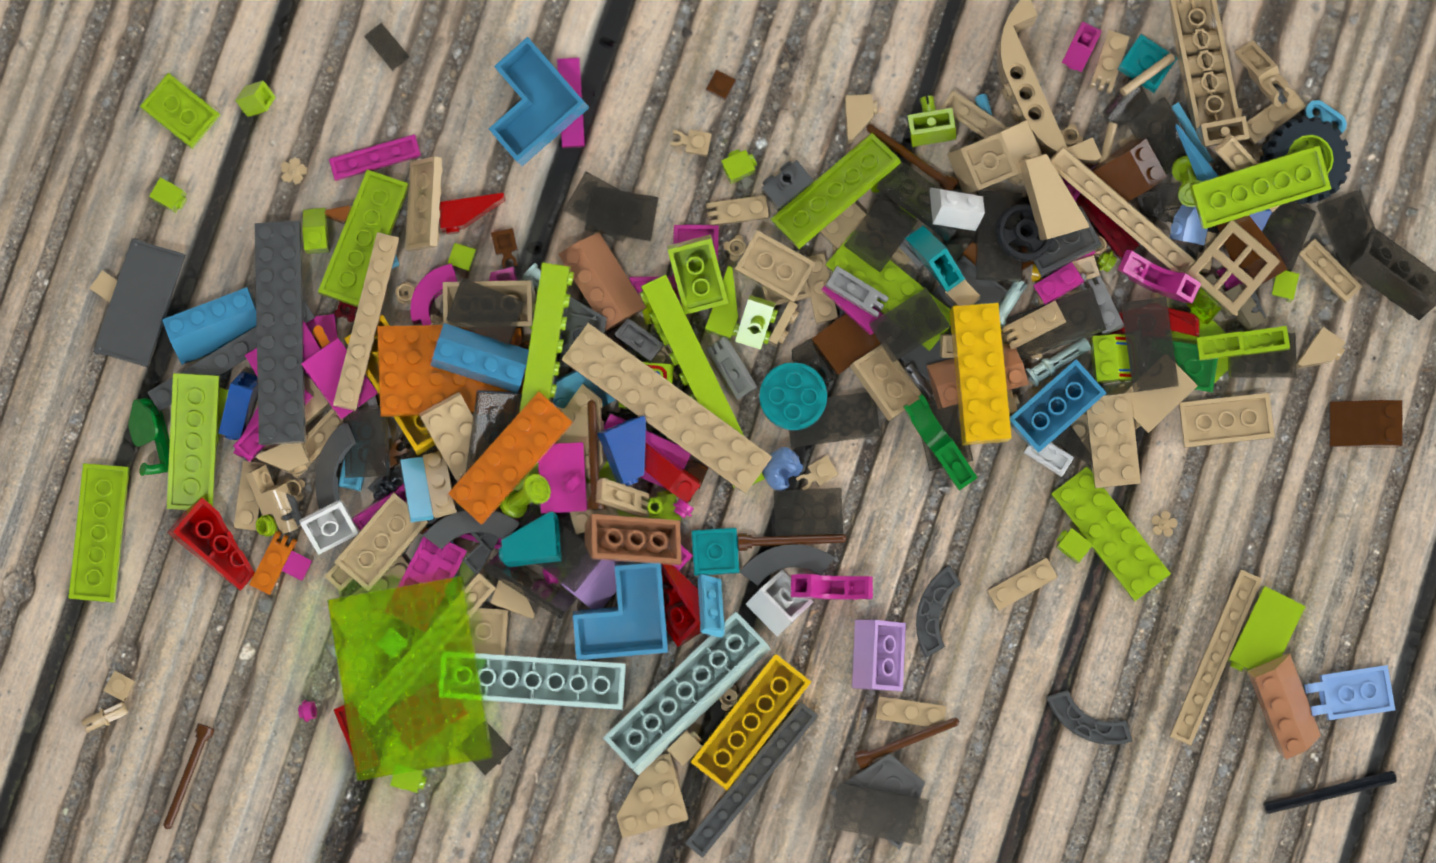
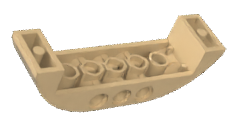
(1014, 61)
(1206, 71)

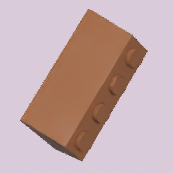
(602, 280)
(944, 379)
(633, 539)
(1284, 706)

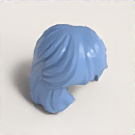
(782, 467)

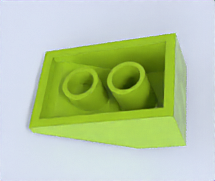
(697, 274)

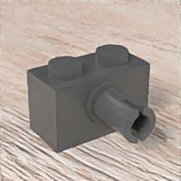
(786, 185)

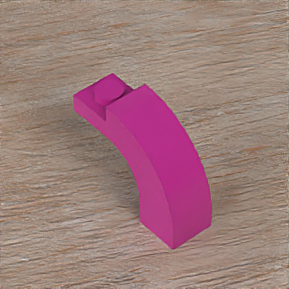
(1158, 279)
(427, 291)
(831, 587)

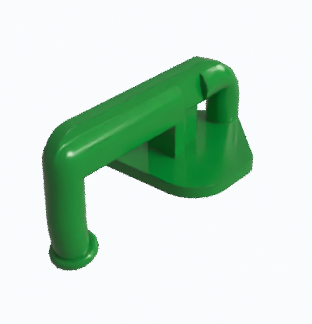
(148, 425)

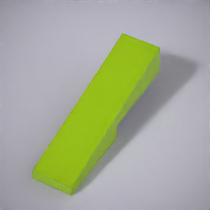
(1243, 343)

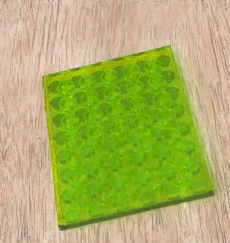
(410, 678)

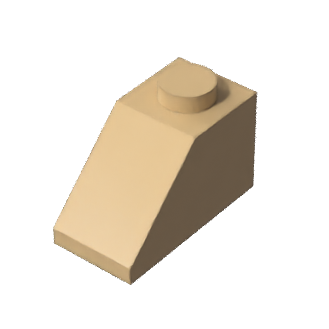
(859, 114)
(1322, 349)
(287, 458)
(511, 600)

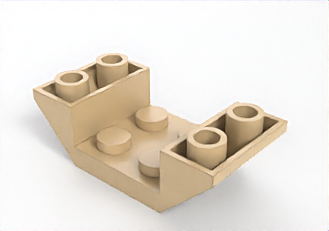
(993, 157)

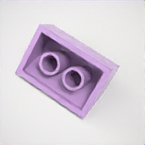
(598, 586)
(878, 655)

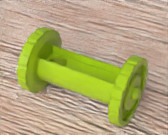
(1184, 173)
(534, 490)

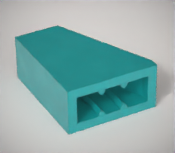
(935, 258)
(533, 543)

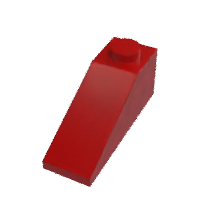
(463, 212)
(670, 474)

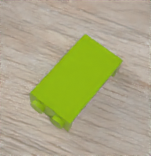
(1266, 630)

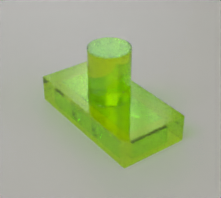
(1204, 306)

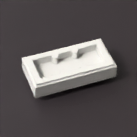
(1051, 457)

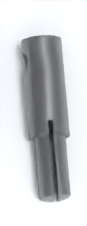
(918, 380)

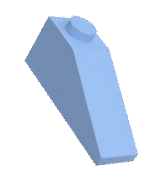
(1187, 226)

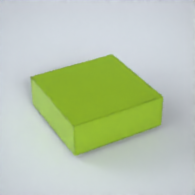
(461, 257)

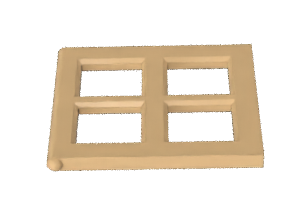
(1233, 267)

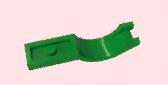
(940, 443)

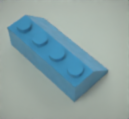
(211, 325)
(480, 358)
(1056, 406)

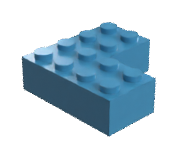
(545, 106)
(634, 625)

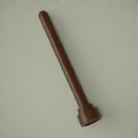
(946, 182)
(593, 456)
(747, 541)
(203, 734)
(864, 758)

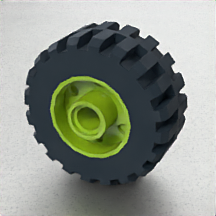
(1306, 133)

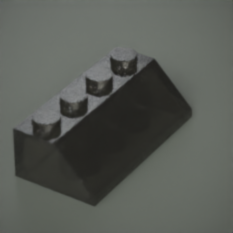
(1395, 274)

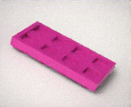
(432, 563)

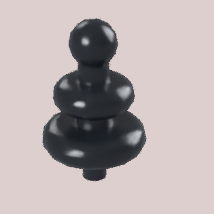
(384, 488)

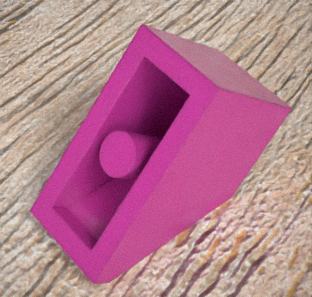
(1081, 47)

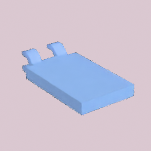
(1353, 693)

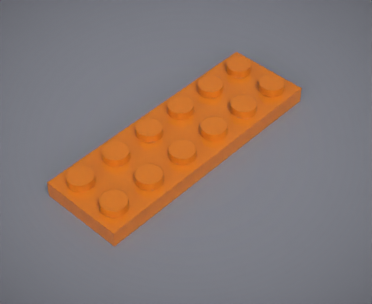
(510, 458)

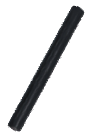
(1329, 792)

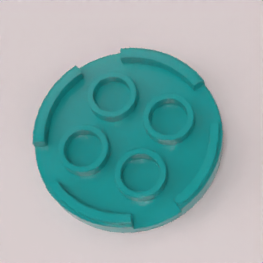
(793, 396)

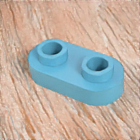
(1326, 113)

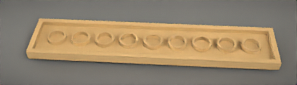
(666, 408)

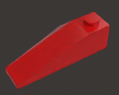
(208, 539)
(680, 605)

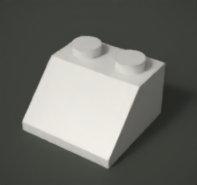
(956, 209)
(329, 526)
(776, 606)

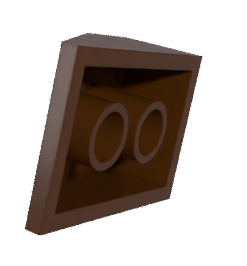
(1131, 169)
(1366, 424)

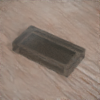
(386, 47)

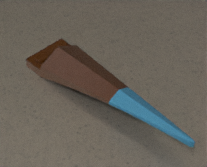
(1253, 262)

